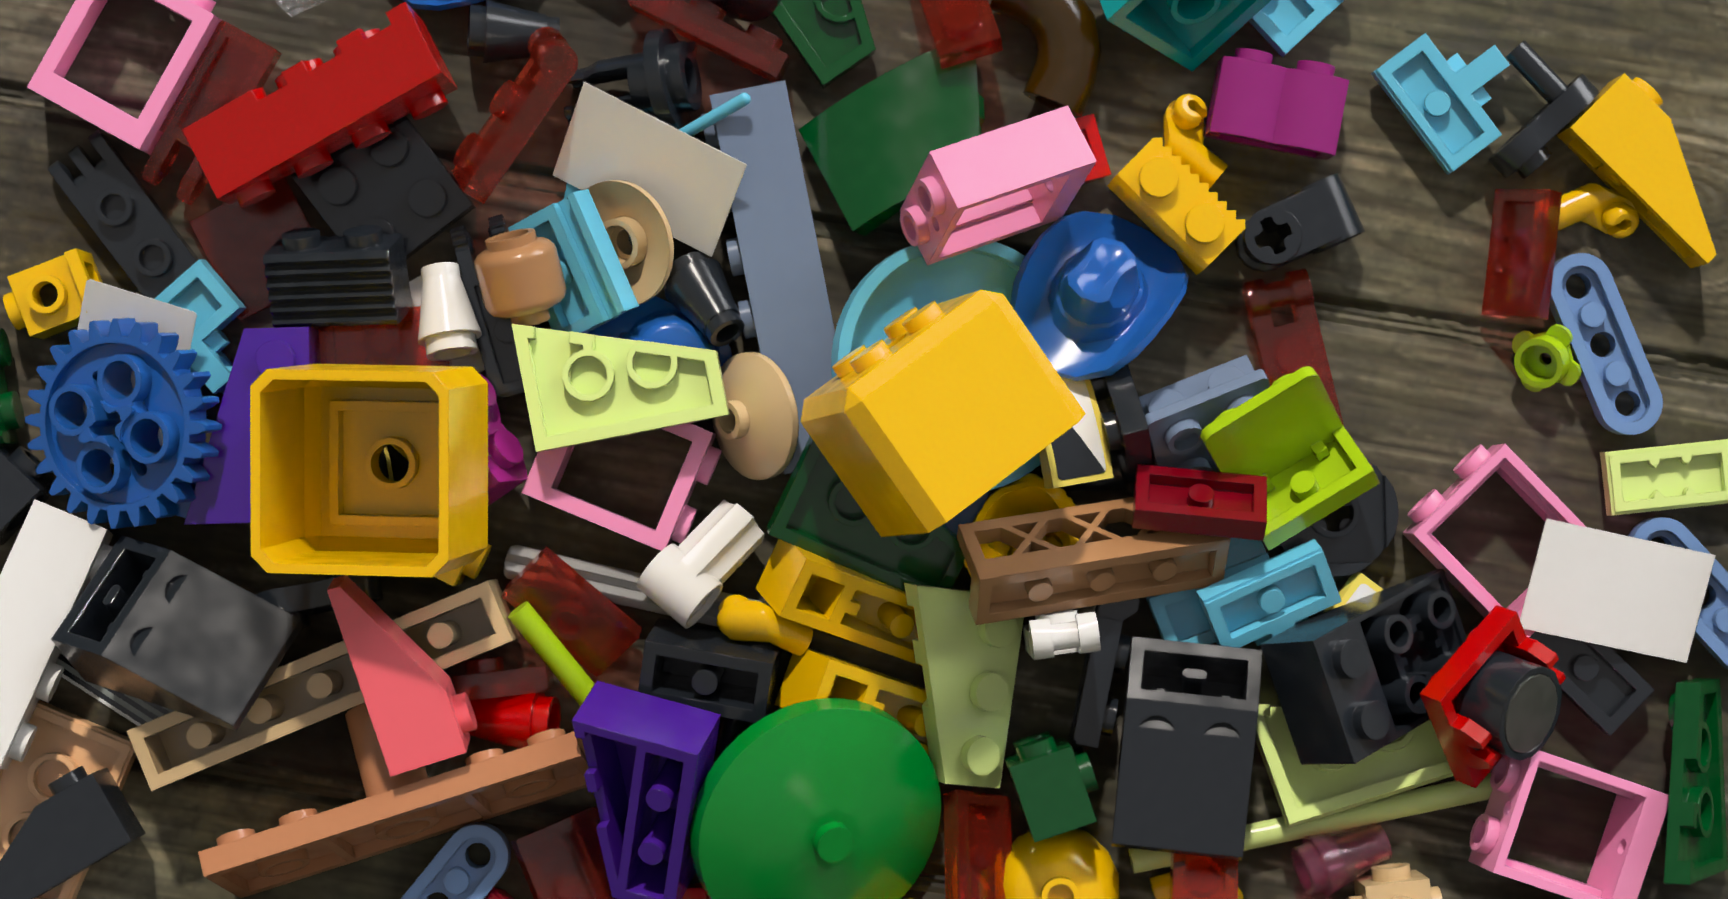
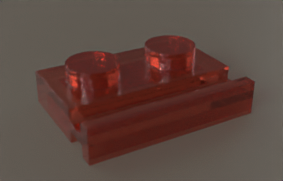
(565, 859)

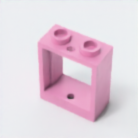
(141, 132)
(996, 185)
(1472, 473)
(677, 515)
(1623, 847)

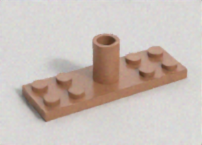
(395, 809)

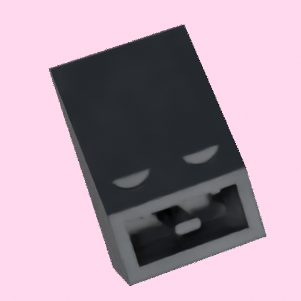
(175, 634)
(1359, 669)
(1187, 748)

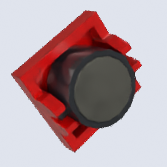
(1494, 697)

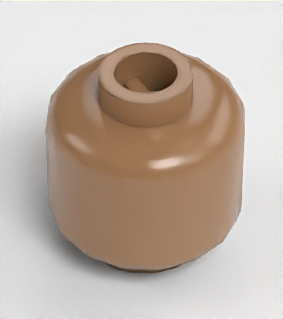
(520, 276)

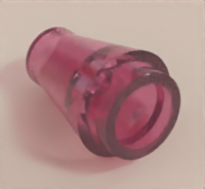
(1337, 858)

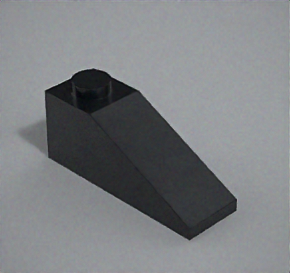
(68, 834)

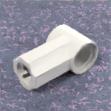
(691, 576)

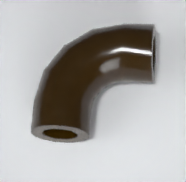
(1066, 50)

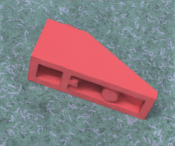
(404, 690)

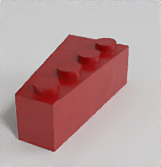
(322, 109)

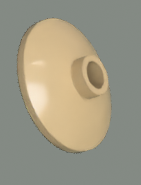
(634, 212)
(762, 420)

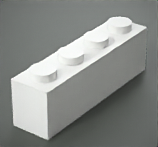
(38, 588)

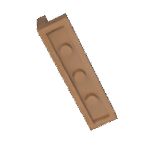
(1091, 572)

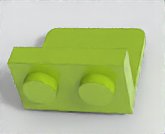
(1300, 448)

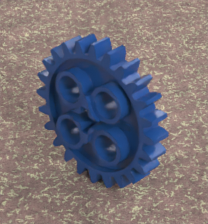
(123, 423)

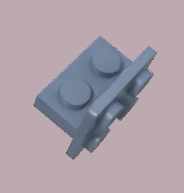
(1185, 407)

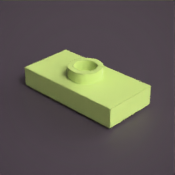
(1665, 477)

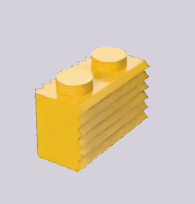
(1176, 205)

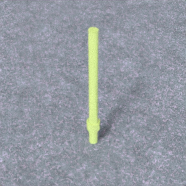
(1393, 807)

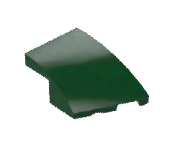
(884, 131)

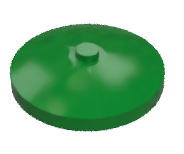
(817, 807)

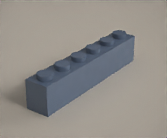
(776, 242)

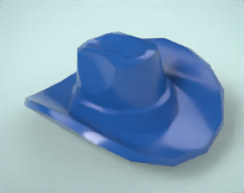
(1096, 292)

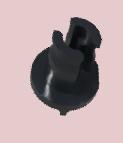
(660, 79)

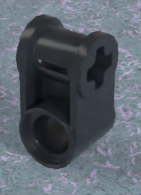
(1307, 224)

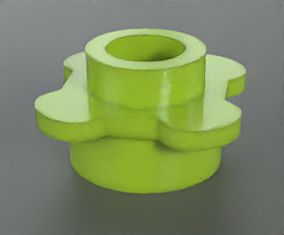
(1528, 358)

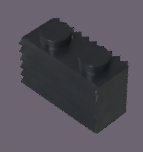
(337, 278)

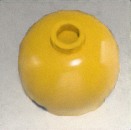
(1060, 868)

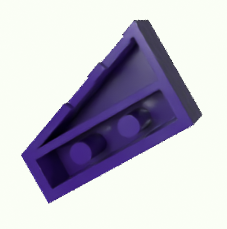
(227, 492)
(645, 776)

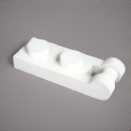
(1061, 634)

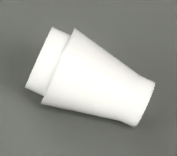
(446, 315)

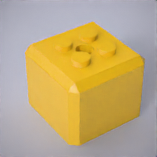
(938, 411)
(319, 477)

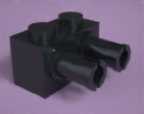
(712, 674)

